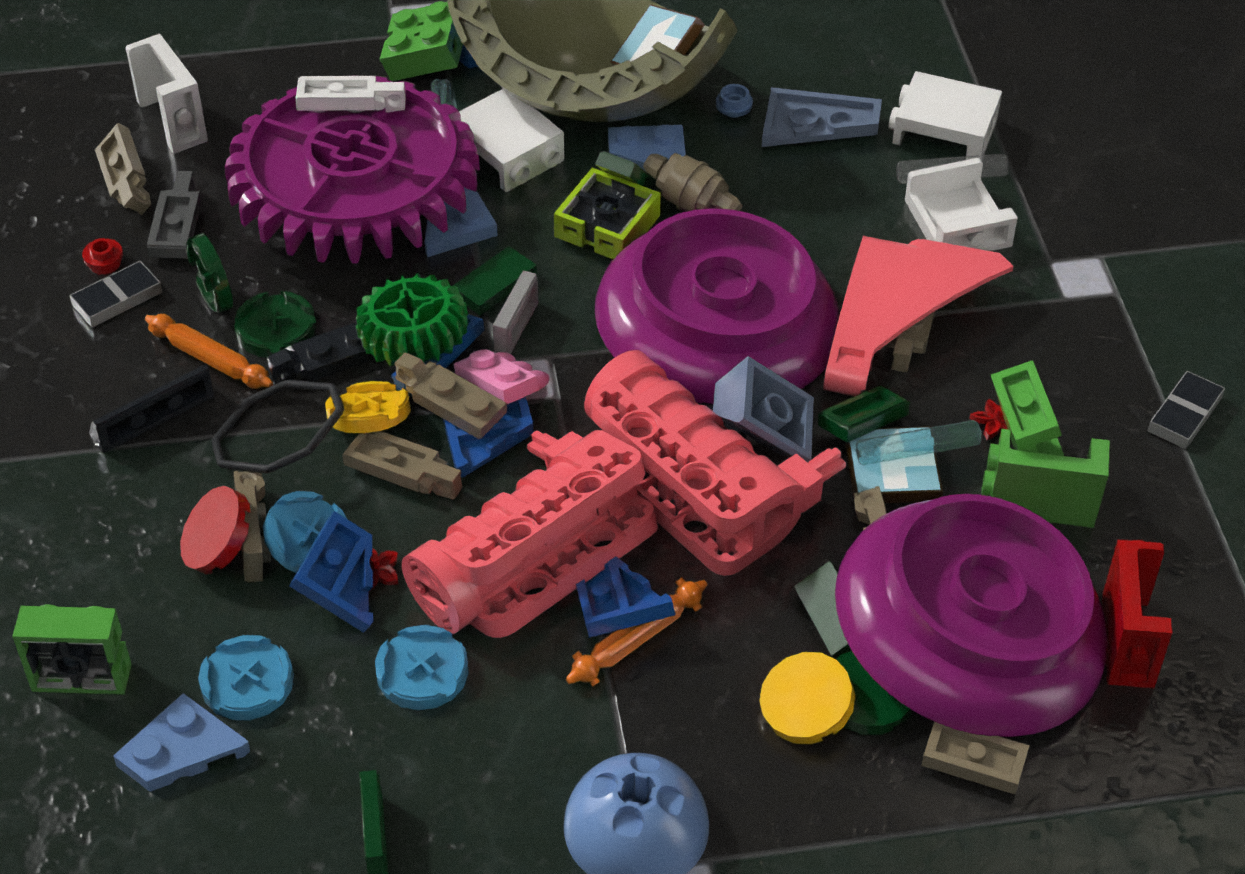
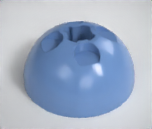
(636, 818)

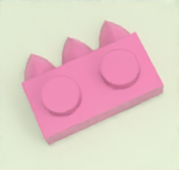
(501, 375)

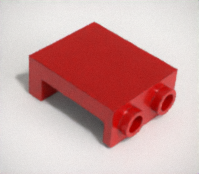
(1134, 640)

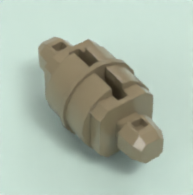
(690, 183)

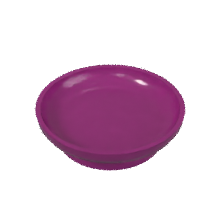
(714, 291)
(974, 615)

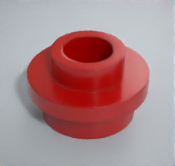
(103, 255)

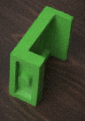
(1027, 410)
(1048, 484)

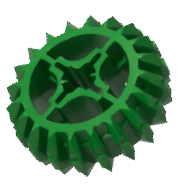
(413, 318)

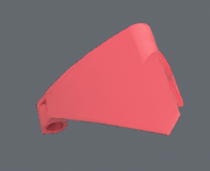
(892, 291)

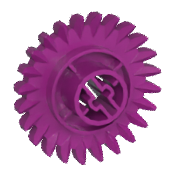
(351, 171)

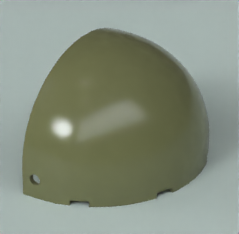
(562, 50)

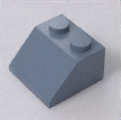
(766, 408)

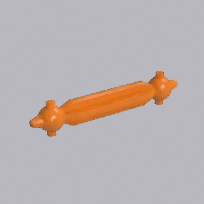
(208, 351)
(625, 641)

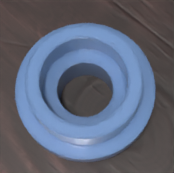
(734, 100)

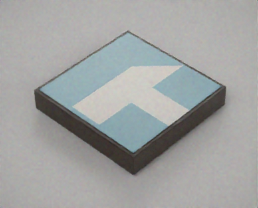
(899, 480)

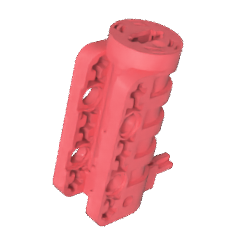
(703, 466)
(535, 537)

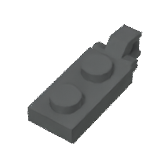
(175, 218)

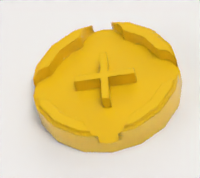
(370, 407)
(807, 697)

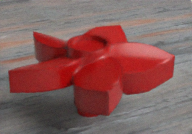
(991, 417)
(383, 567)

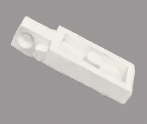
(348, 93)

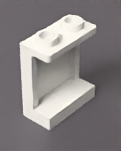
(164, 79)
(946, 111)
(514, 138)
(957, 208)

